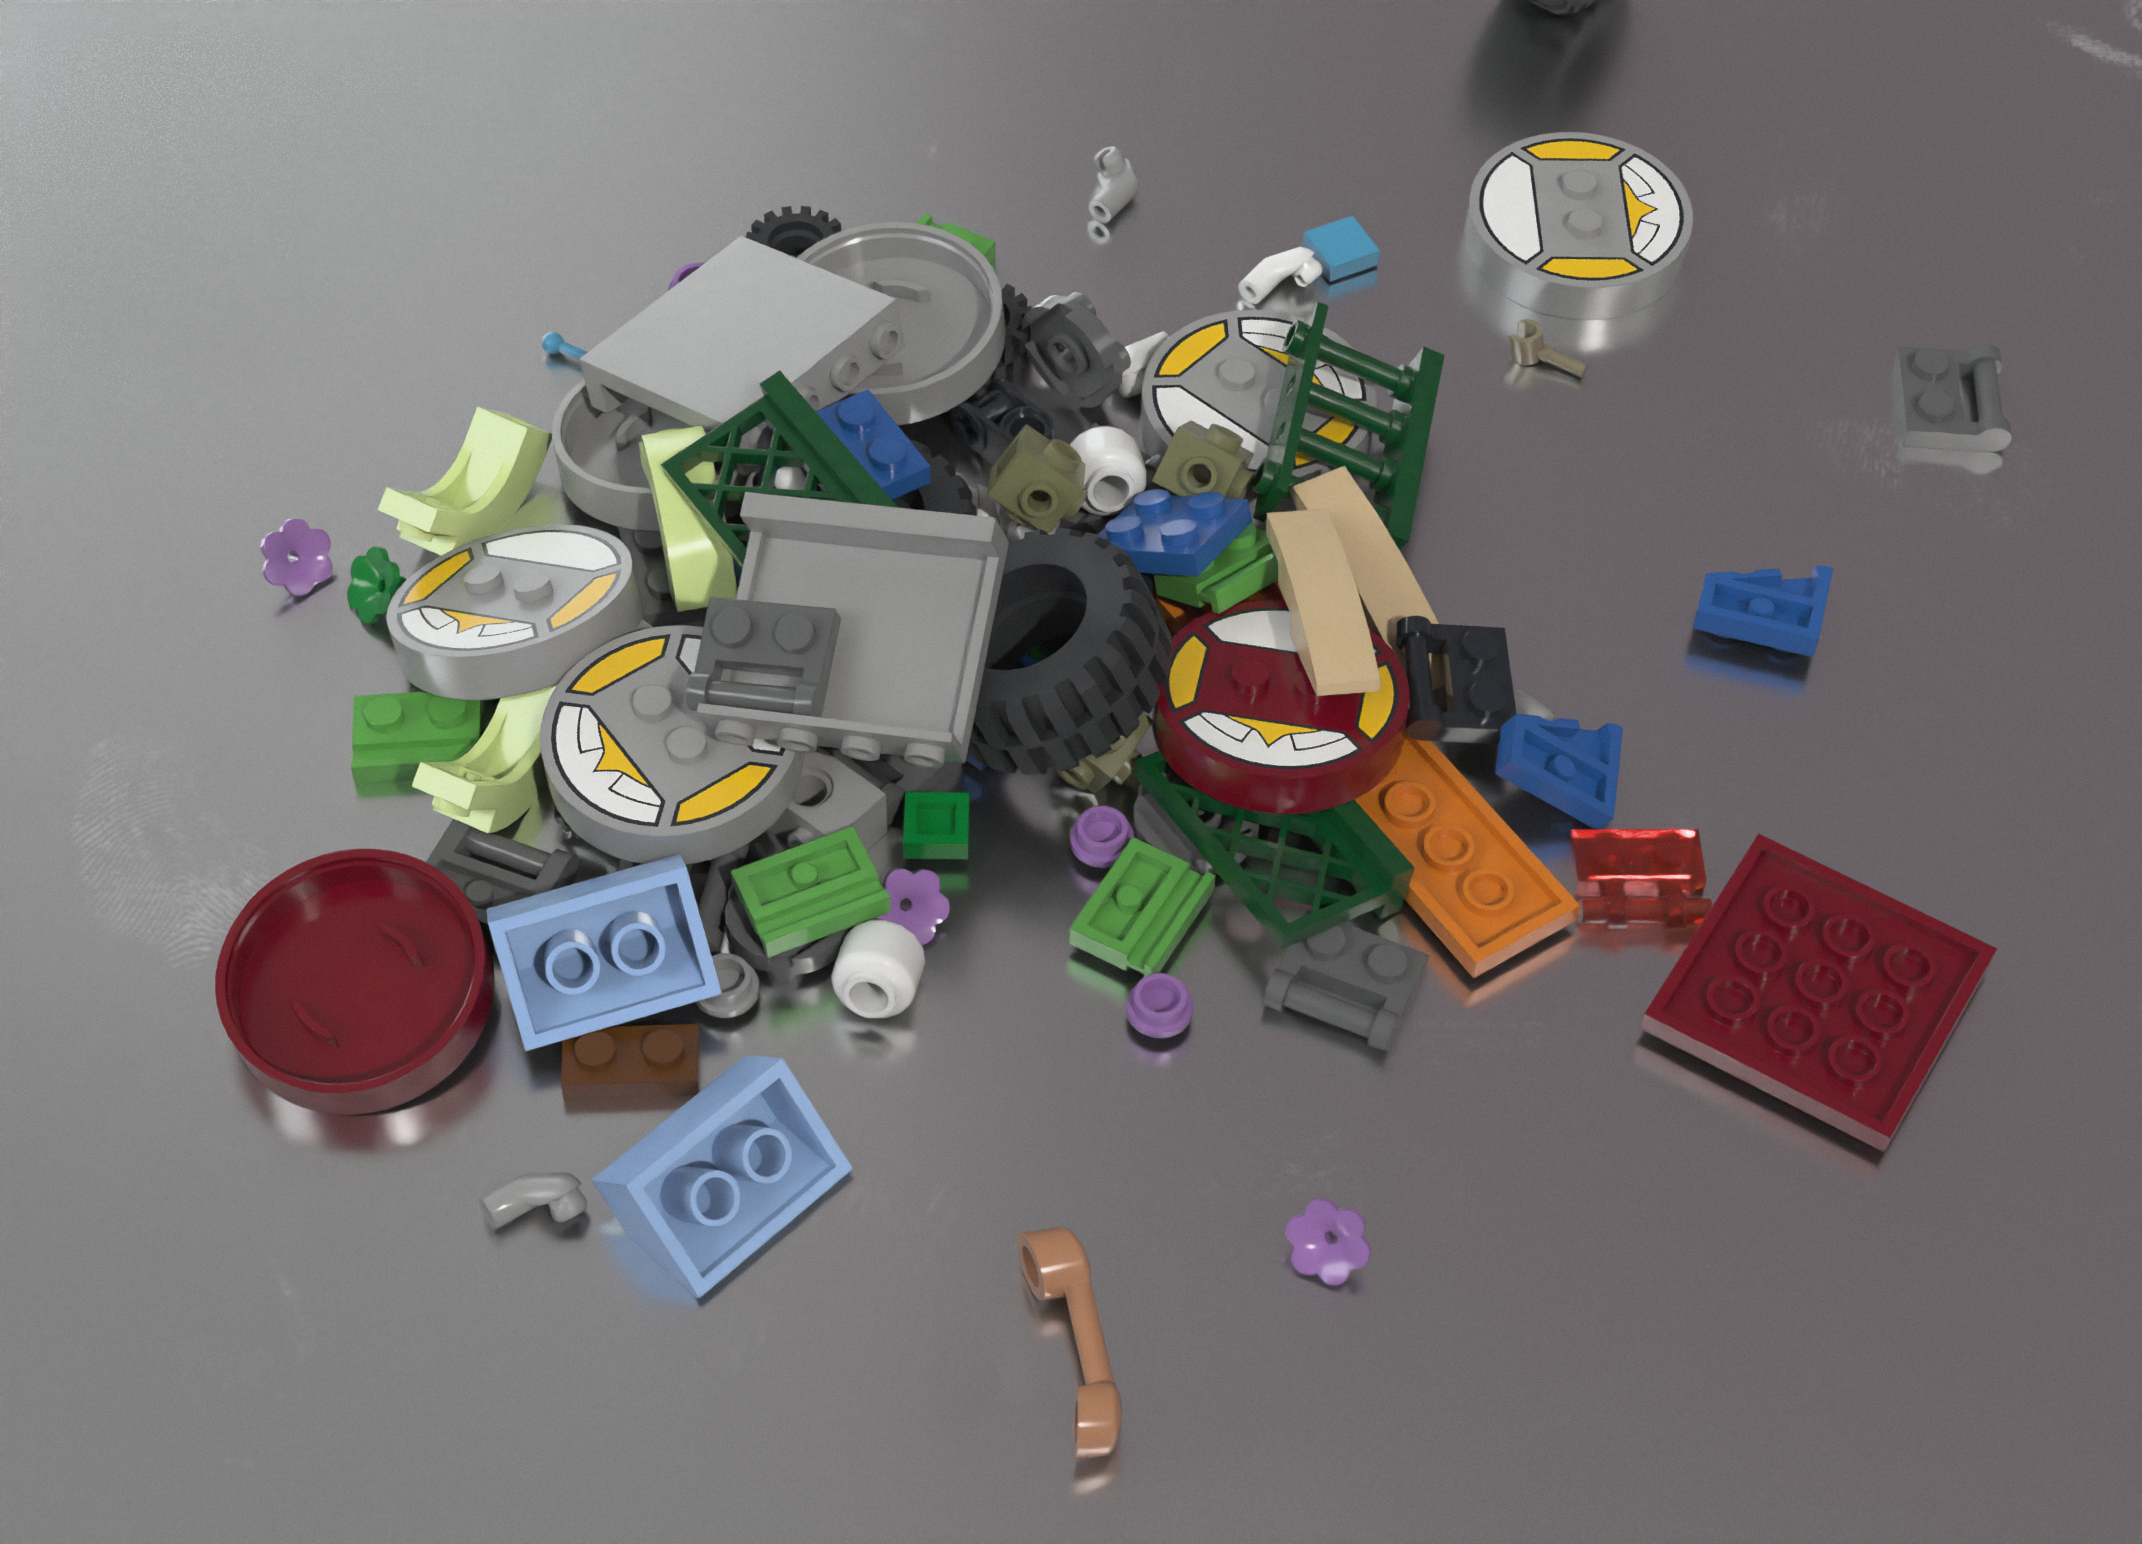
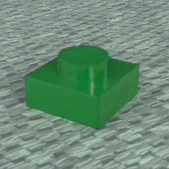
(936, 825)

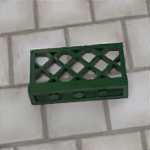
(810, 447)
(1345, 834)

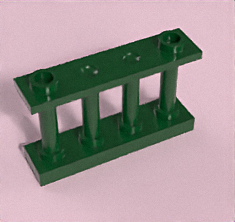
(1402, 430)

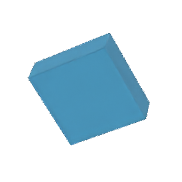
(1342, 248)

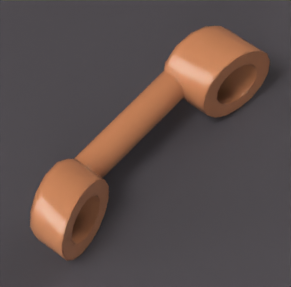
(1057, 1269)

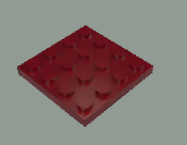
(1819, 991)

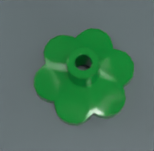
(373, 584)

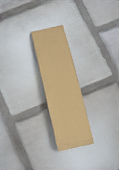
(1379, 569)
(1323, 603)

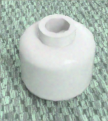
(1112, 469)
(878, 969)

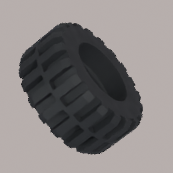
(1092, 684)

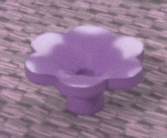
(307, 557)
(922, 902)
(1322, 1252)

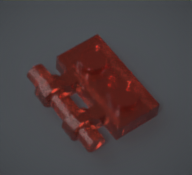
(1639, 864)

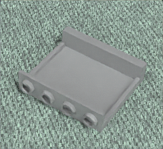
(734, 326)
(912, 630)

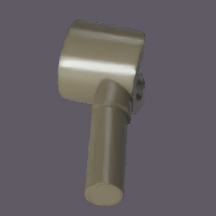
(1529, 349)

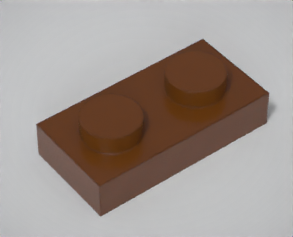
(632, 1062)

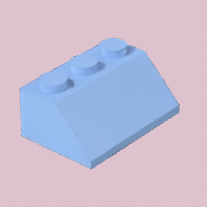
(603, 951)
(723, 1173)

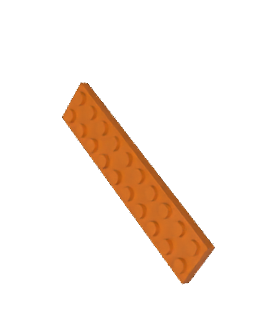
(1471, 869)

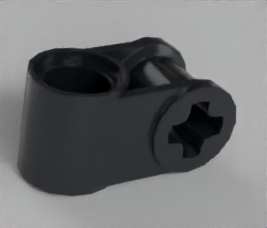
(996, 419)

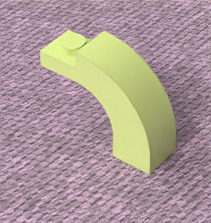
(478, 490)
(693, 555)
(499, 774)

